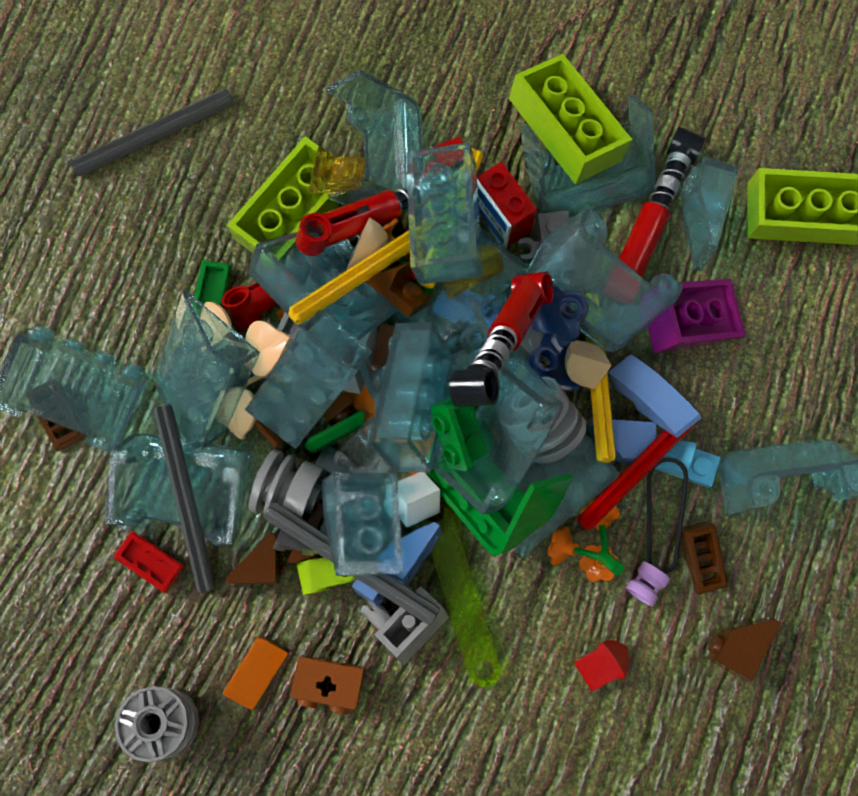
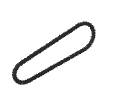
(681, 513)

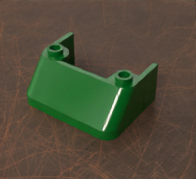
(516, 520)

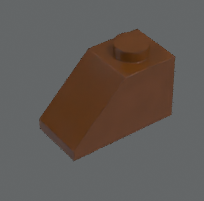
(743, 647)

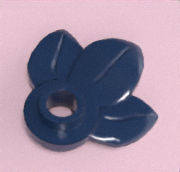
(558, 317)
(554, 357)

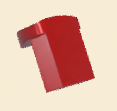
(604, 664)

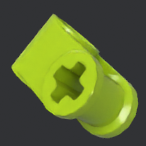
(319, 575)

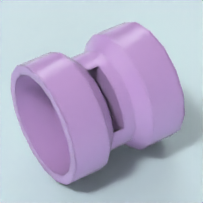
(647, 583)

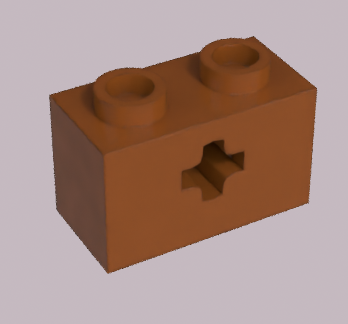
(313, 670)

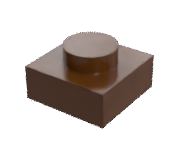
(339, 410)

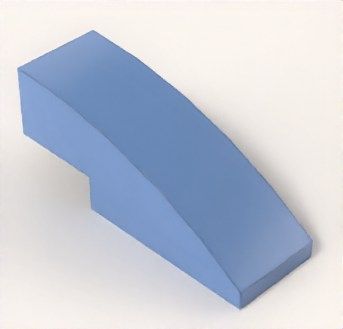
(653, 396)
(415, 550)

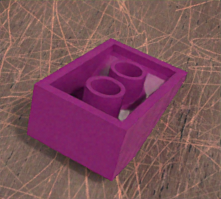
(699, 317)

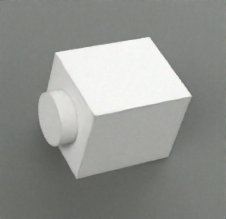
(417, 499)

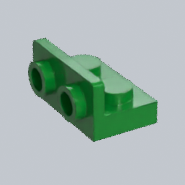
(459, 434)

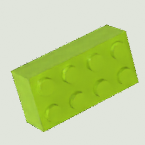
(569, 118)
(281, 200)
(803, 206)

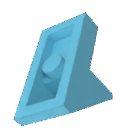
(700, 464)

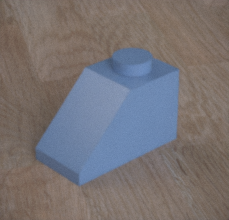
(630, 438)

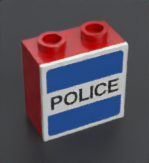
(504, 205)

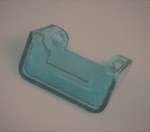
(616, 295)
(752, 474)
(143, 490)

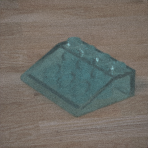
(293, 275)
(203, 372)

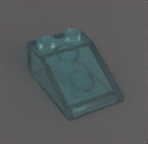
(705, 206)
(363, 523)

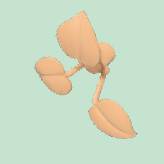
(272, 345)

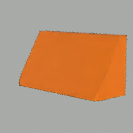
(255, 673)

